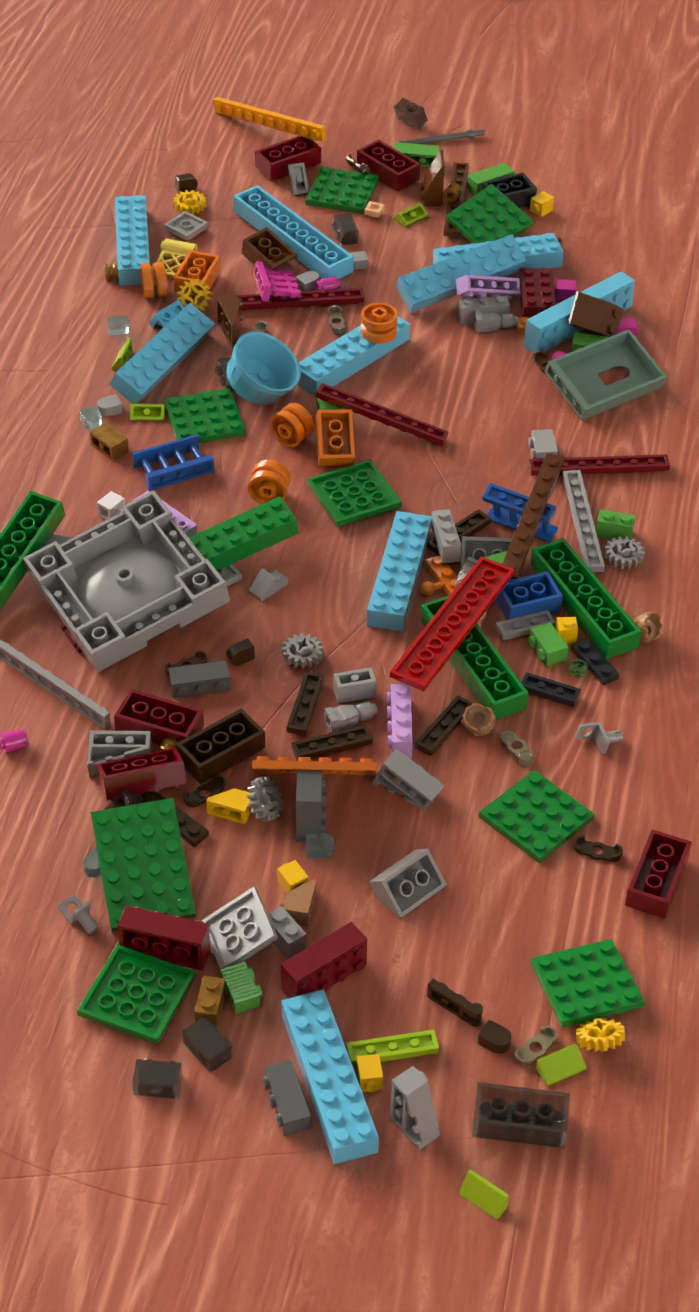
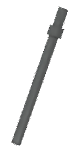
(469, 134)

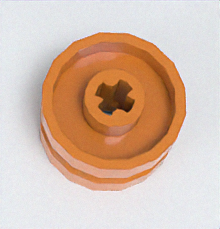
(153, 280)
(379, 322)
(292, 425)
(268, 481)

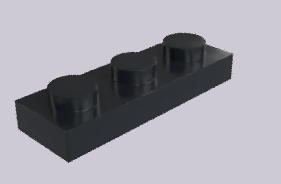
(597, 663)
(551, 689)

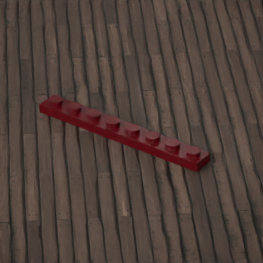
(307, 299)
(382, 414)
(609, 464)

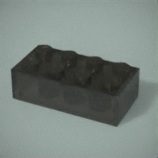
(521, 1115)

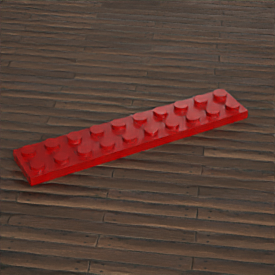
(451, 624)

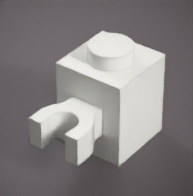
(110, 505)

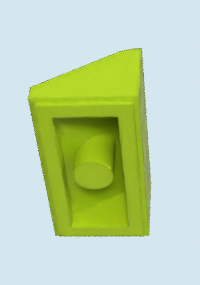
(411, 215)
(123, 355)
(147, 412)
(561, 1065)
(484, 1194)

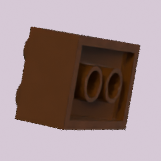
(433, 182)
(267, 248)
(595, 315)
(229, 317)

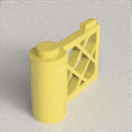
(177, 251)

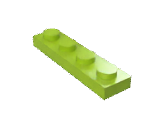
(395, 1046)

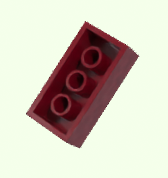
(275, 159)
(389, 164)
(536, 291)
(159, 716)
(142, 773)
(658, 874)
(165, 937)
(325, 962)

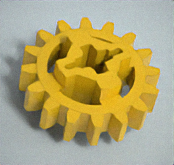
(189, 202)
(192, 286)
(600, 1034)

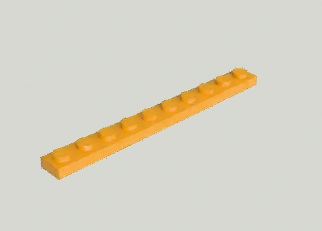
(270, 119)

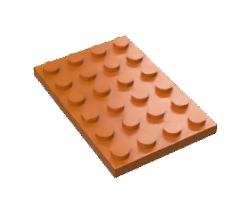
(285, 765)

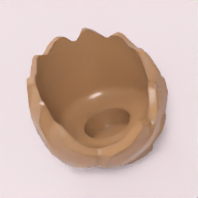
(650, 626)
(478, 719)

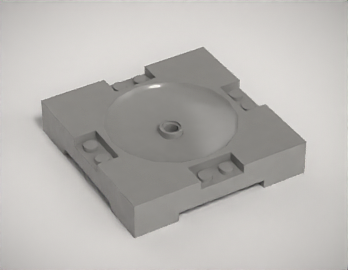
(126, 581)

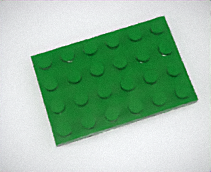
(142, 860)

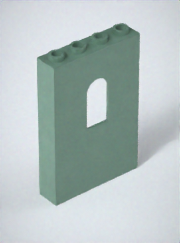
(584, 390)

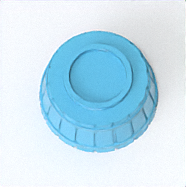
(262, 368)

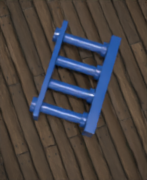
(177, 473)
(508, 509)

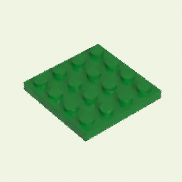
(342, 190)
(489, 217)
(208, 414)
(354, 493)
(536, 816)
(587, 983)
(136, 994)

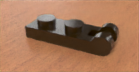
(455, 1003)

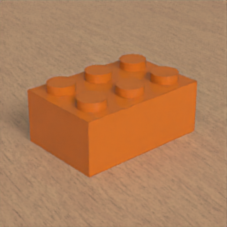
(200, 266)
(335, 438)

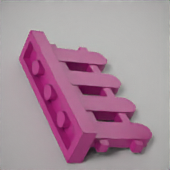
(275, 282)

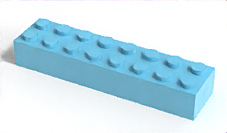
(131, 238)
(539, 251)
(438, 280)
(552, 325)
(162, 354)
(346, 357)
(399, 571)
(329, 1077)

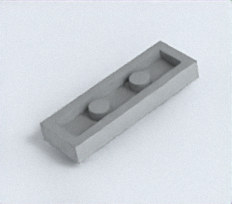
(521, 625)

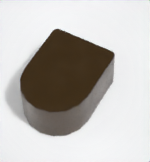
(185, 182)
(241, 652)
(495, 1037)

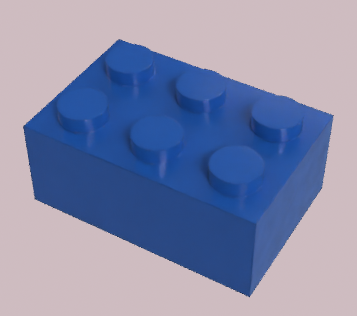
(529, 596)

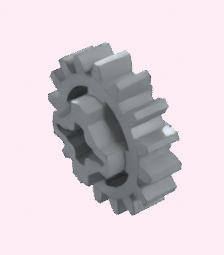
(624, 552)
(302, 650)
(265, 799)

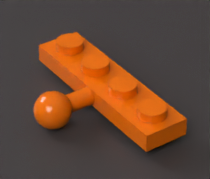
(443, 575)

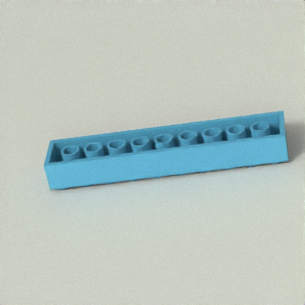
(310, 245)

